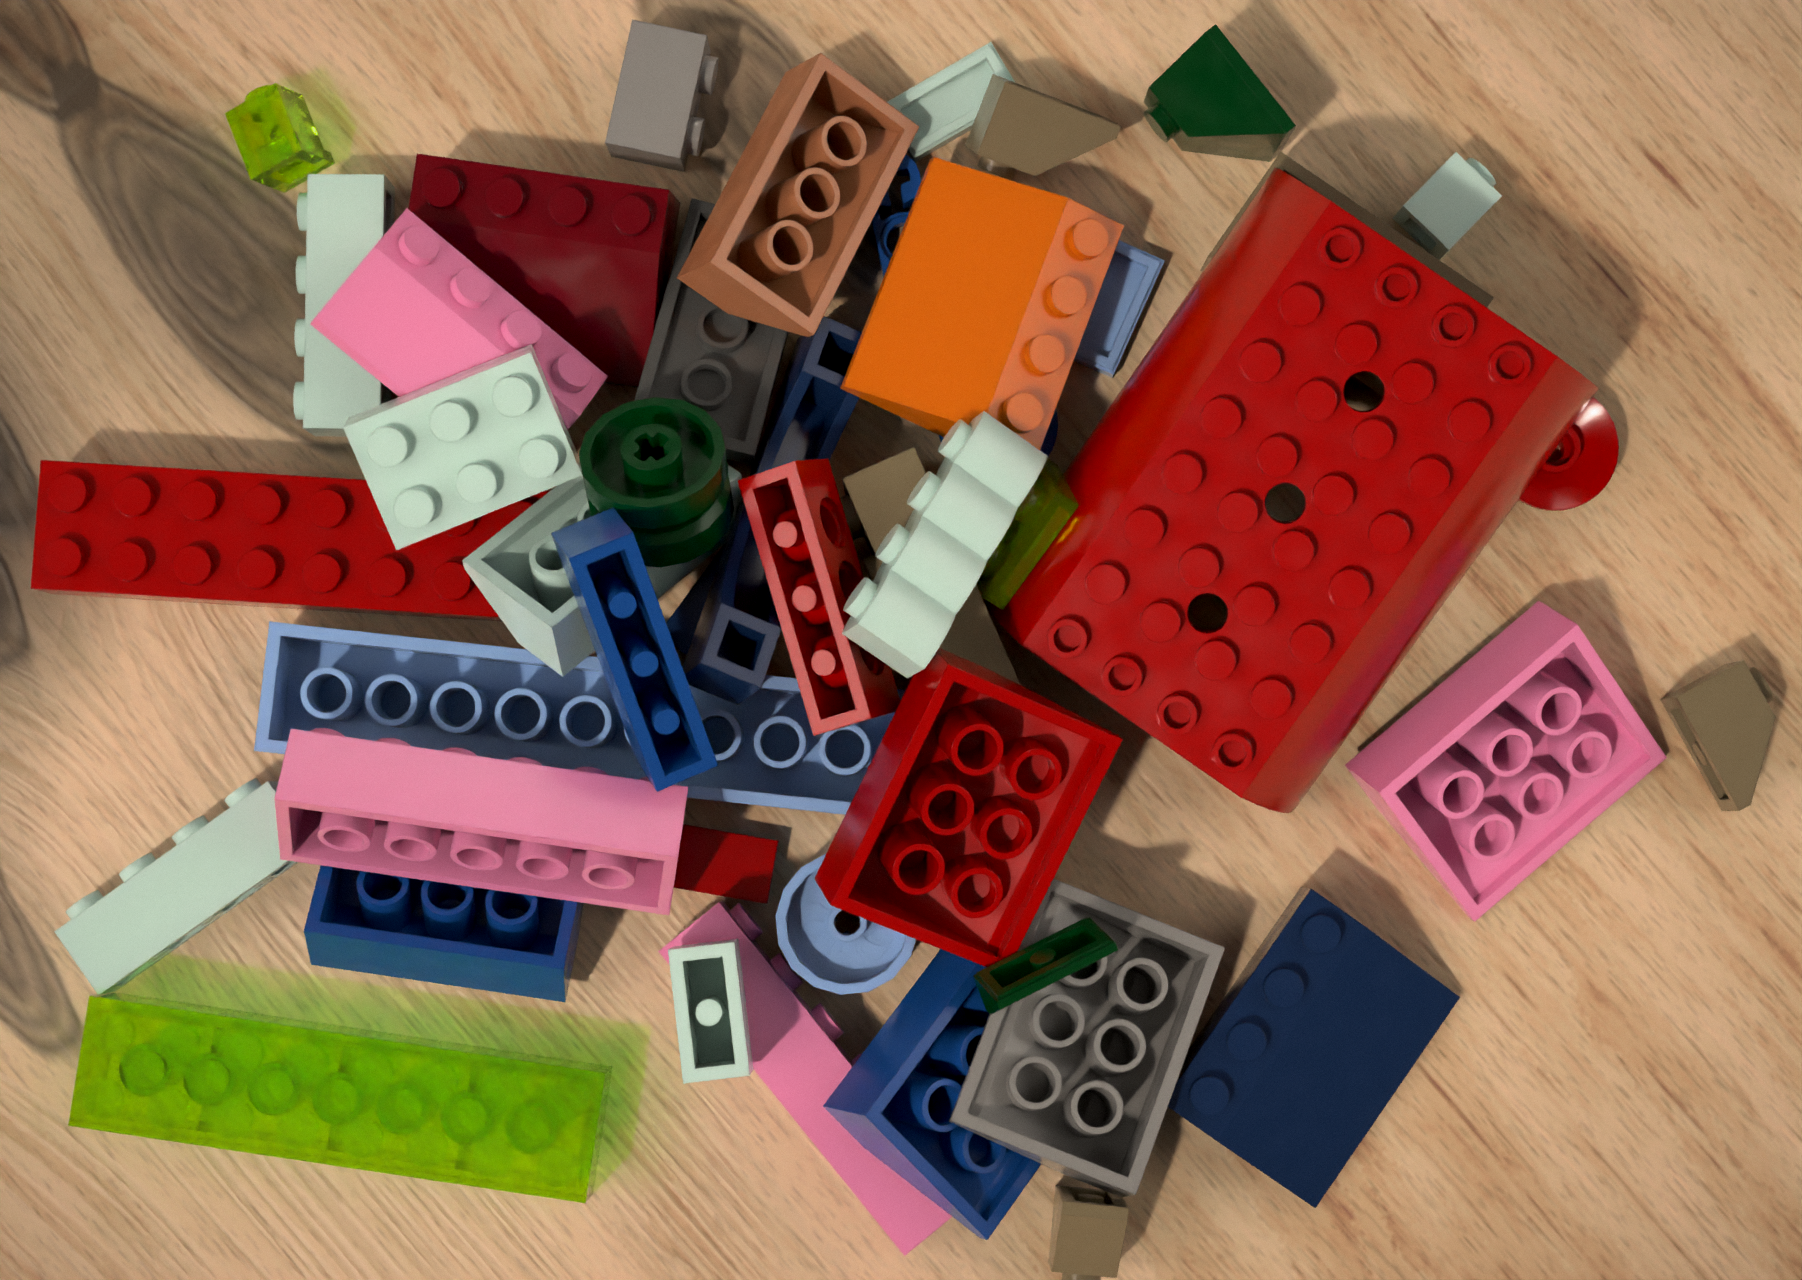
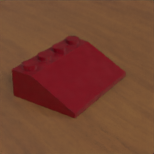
(565, 246)

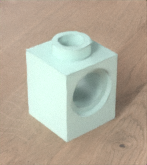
(1448, 204)

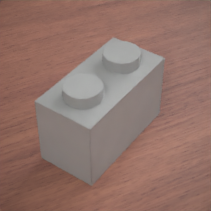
(660, 96)

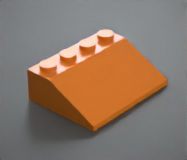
(982, 303)

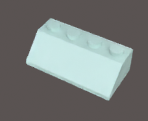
(528, 584)

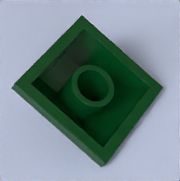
(1217, 104)

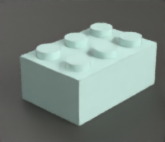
(463, 447)

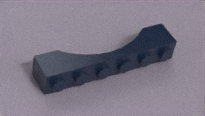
(739, 615)

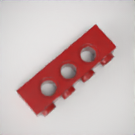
(810, 577)

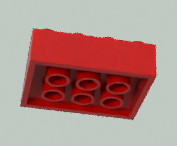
(966, 811)

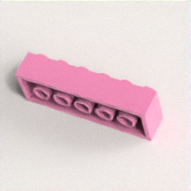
(478, 821)

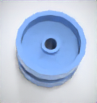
(826, 956)

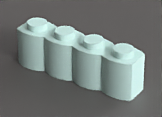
(945, 544)

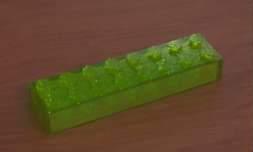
(340, 1096)

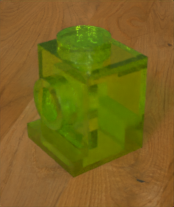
(277, 137)

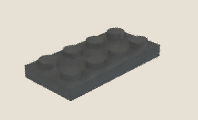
(712, 356)

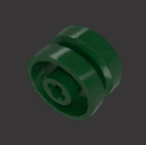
(662, 474)

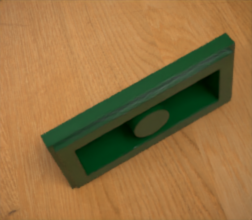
(1042, 964)

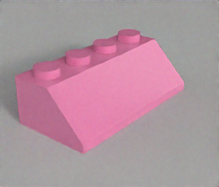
(429, 313)

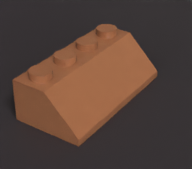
(799, 199)

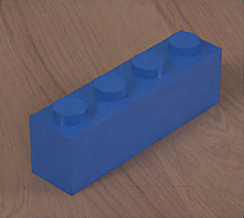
(634, 648)

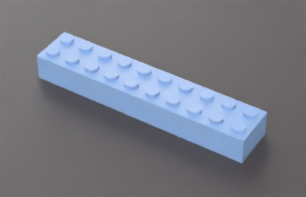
(517, 706)

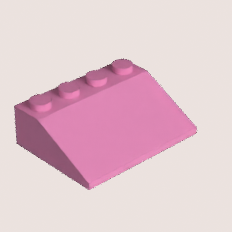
(1507, 759)

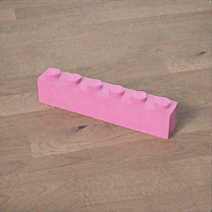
(803, 1066)

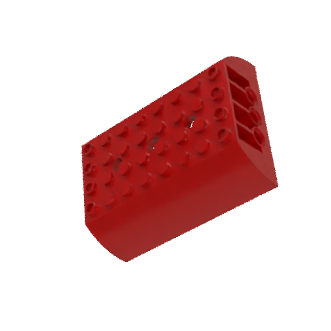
(1253, 398)

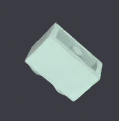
(710, 1011)

